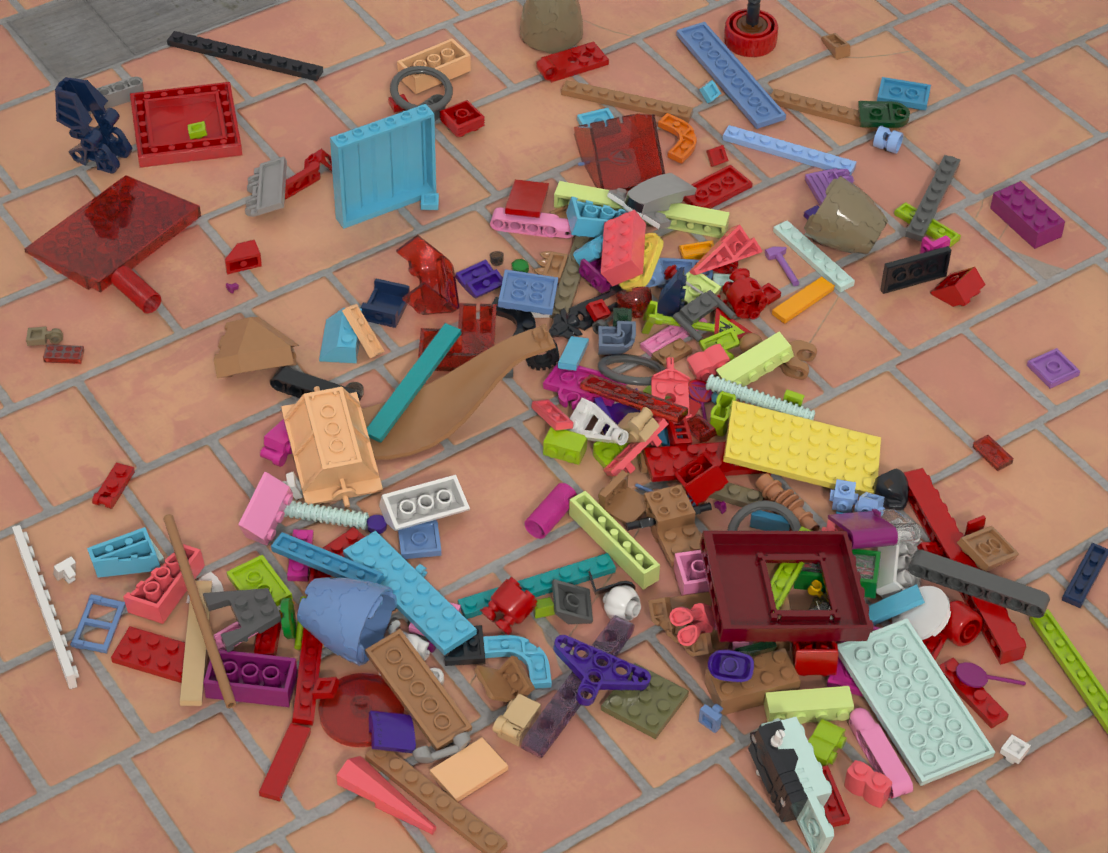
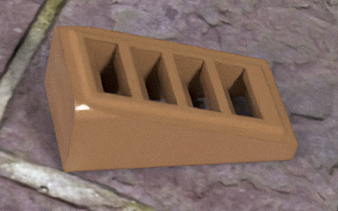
(836, 45)

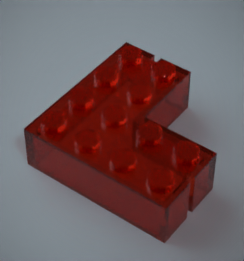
(475, 338)

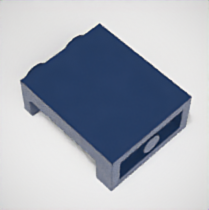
(385, 303)

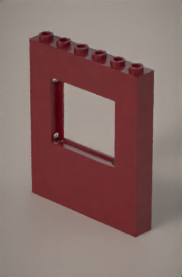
(744, 595)

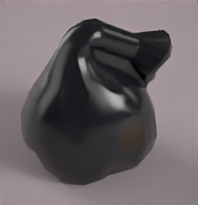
(895, 489)

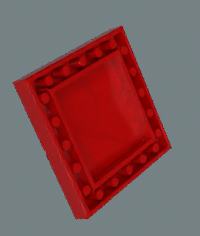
(163, 122)

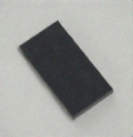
(915, 269)

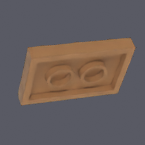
(987, 548)

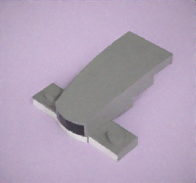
(653, 196)

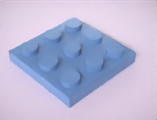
(528, 292)

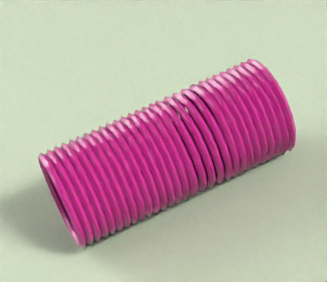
(550, 511)

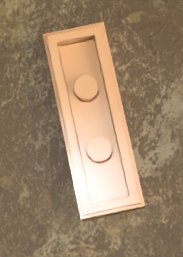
(363, 331)

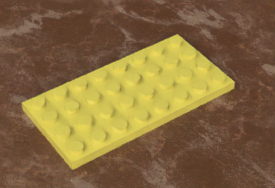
(800, 448)

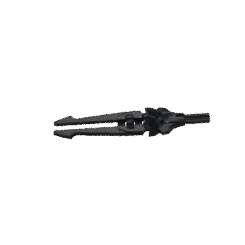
(569, 325)

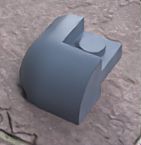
(616, 339)

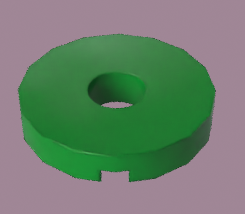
(289, 619)

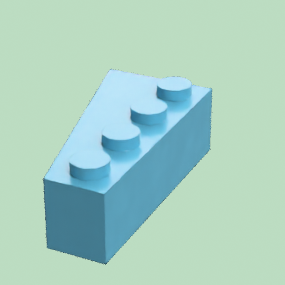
(589, 219)

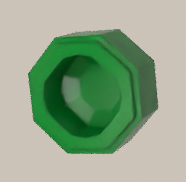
(520, 265)

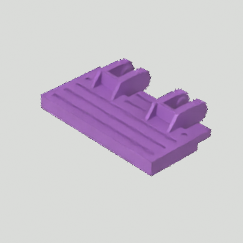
(820, 181)

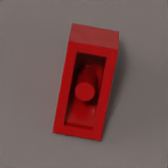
(243, 257)

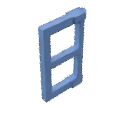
(95, 599)

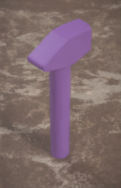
(777, 253)

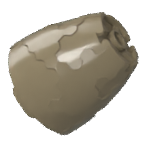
(551, 24)
(846, 219)

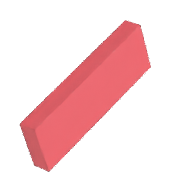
(552, 415)

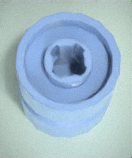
(893, 142)

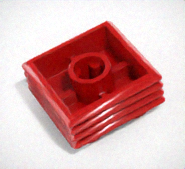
(462, 118)

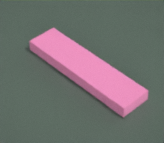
(664, 338)

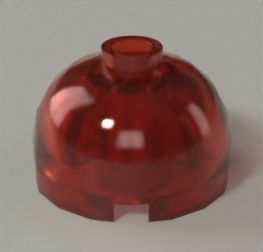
(637, 299)

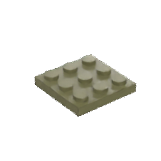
(648, 708)

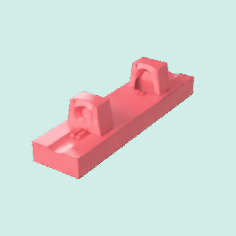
(624, 458)

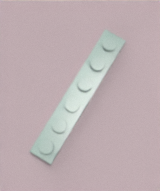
(813, 256)

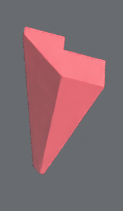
(730, 248)

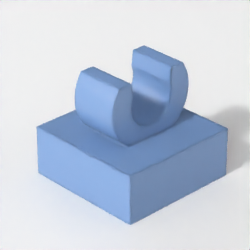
(711, 717)

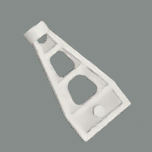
(583, 415)

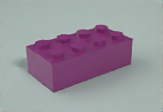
(1027, 215)
(255, 678)

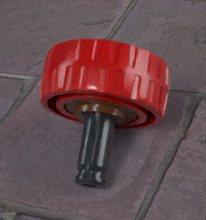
(751, 31)

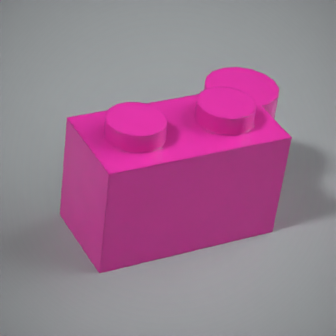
(276, 445)

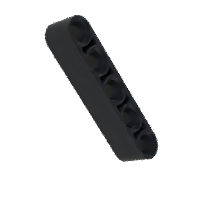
(299, 383)

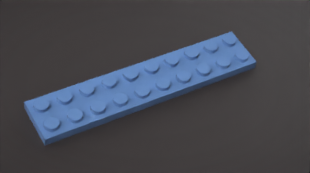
(731, 75)

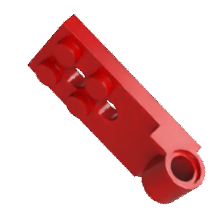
(559, 65)

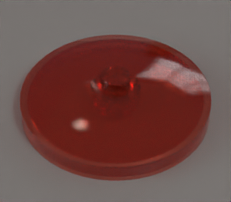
(347, 714)

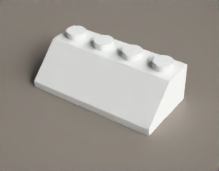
(423, 503)
(894, 569)

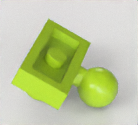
(727, 339)

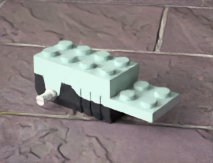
(793, 778)

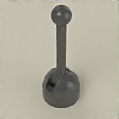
(601, 322)

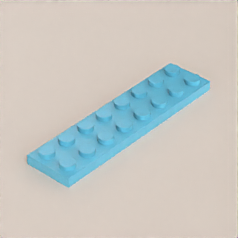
(415, 595)

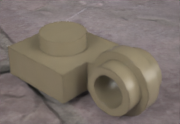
(39, 336)

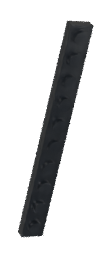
(245, 56)

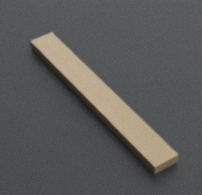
(194, 654)

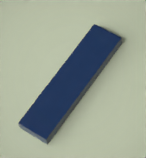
(1085, 575)

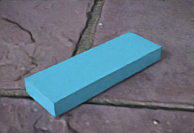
(573, 353)
(895, 604)

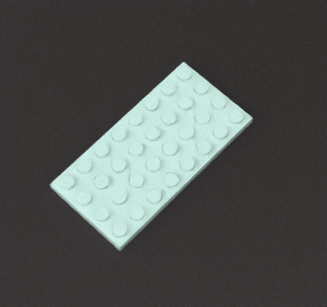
(915, 702)

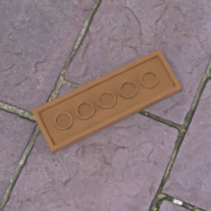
(418, 689)

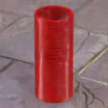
(136, 289)

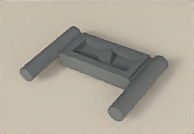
(698, 309)

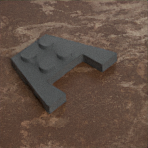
(252, 609)

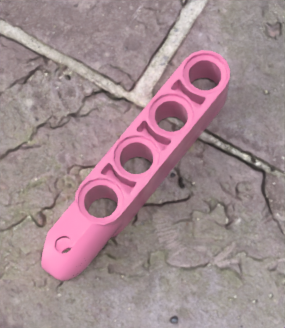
(546, 226)
(879, 751)

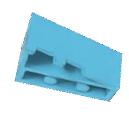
(124, 555)

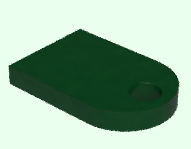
(882, 114)

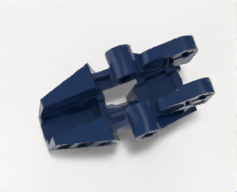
(73, 102)

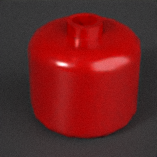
(963, 624)

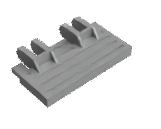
(267, 187)

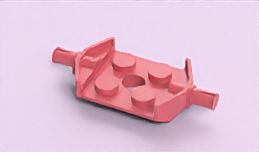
(673, 384)

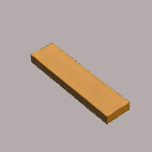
(803, 300)

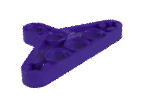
(607, 674)

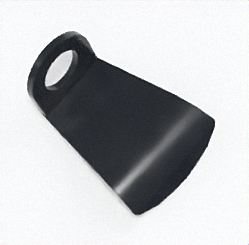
(609, 587)

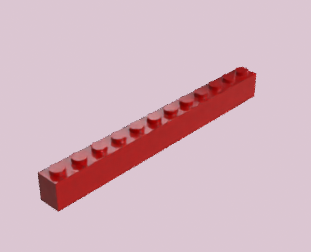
(941, 528)

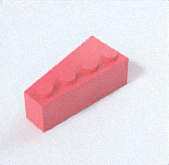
(164, 588)

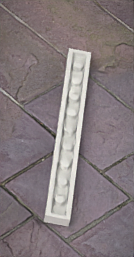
(48, 611)

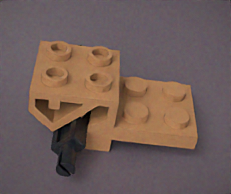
(671, 520)

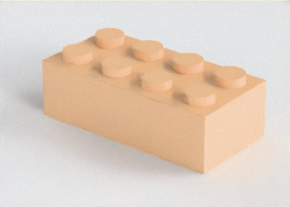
(445, 57)

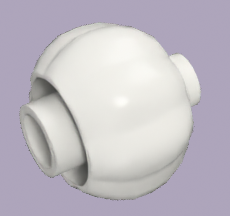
(622, 601)

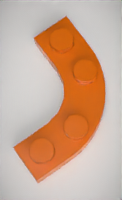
(685, 134)

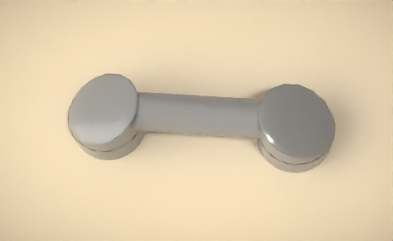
(424, 755)

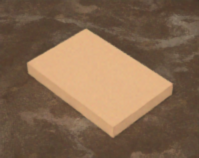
(469, 769)

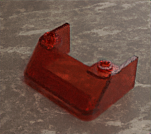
(436, 275)

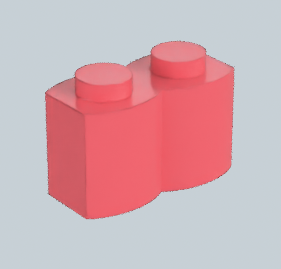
(707, 362)
(870, 785)

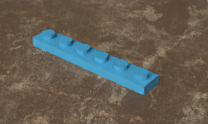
(323, 560)

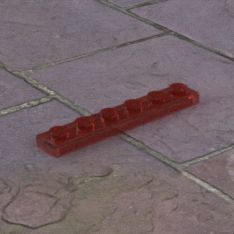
(634, 398)

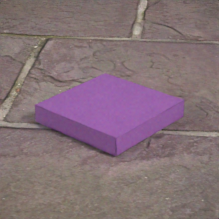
(1053, 368)

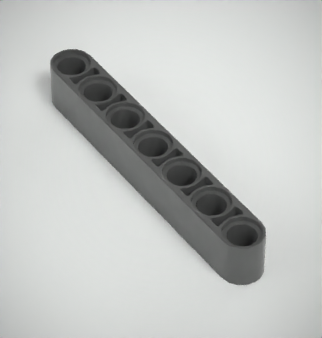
(979, 583)

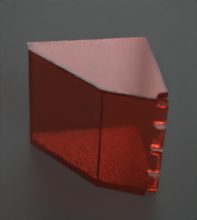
(621, 152)

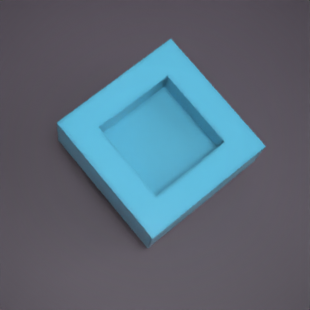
(710, 91)
(429, 201)

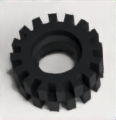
(545, 360)

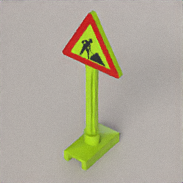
(721, 322)

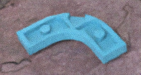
(529, 654)

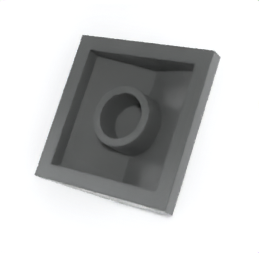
(572, 603)

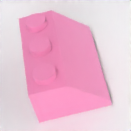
(266, 509)

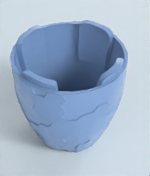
(347, 615)

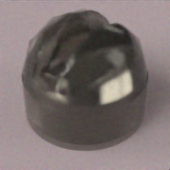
(497, 258)

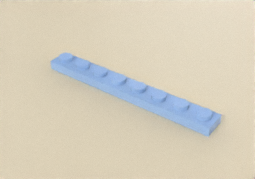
(787, 150)

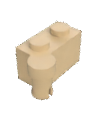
(639, 425)
(517, 719)

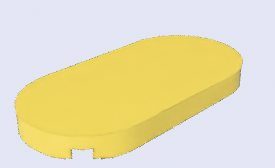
(652, 252)

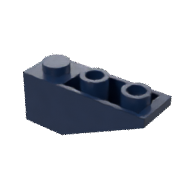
(672, 294)

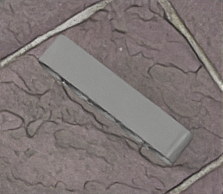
(119, 92)

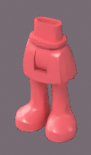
(702, 622)

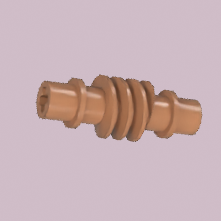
(773, 490)

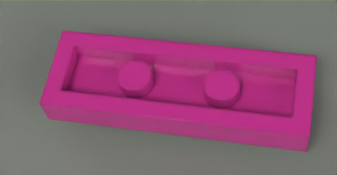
(296, 570)

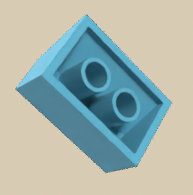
(339, 340)

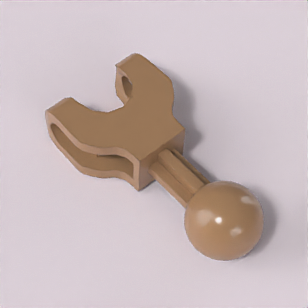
(795, 363)

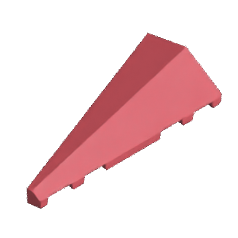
(365, 781)

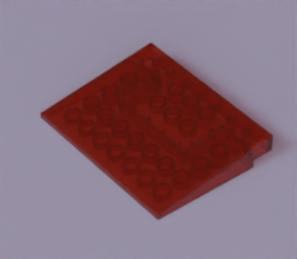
(113, 231)

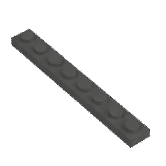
(933, 198)

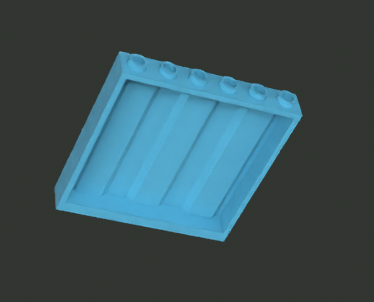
(383, 165)

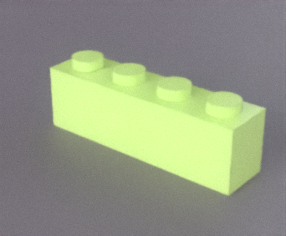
(757, 361)
(809, 704)

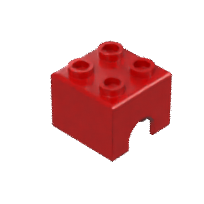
(815, 657)

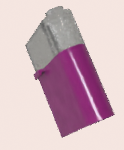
(877, 528)

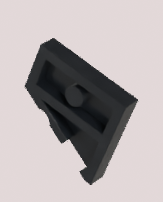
(469, 652)

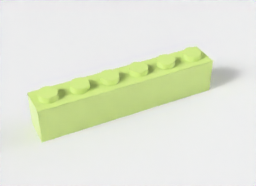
(614, 540)

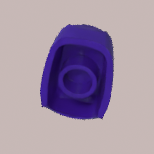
(731, 666)

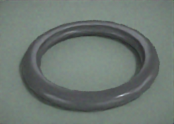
(421, 70)
(626, 358)
(764, 505)

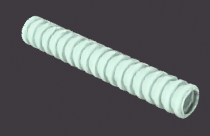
(756, 398)
(327, 515)

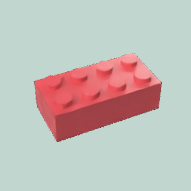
(623, 248)

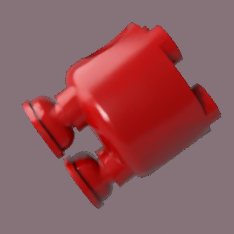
(745, 294)
(511, 603)

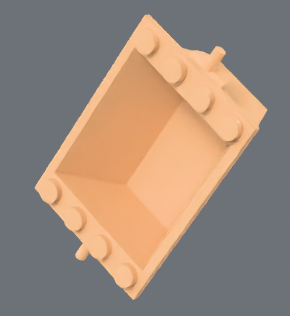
(331, 446)

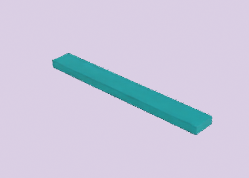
(413, 382)

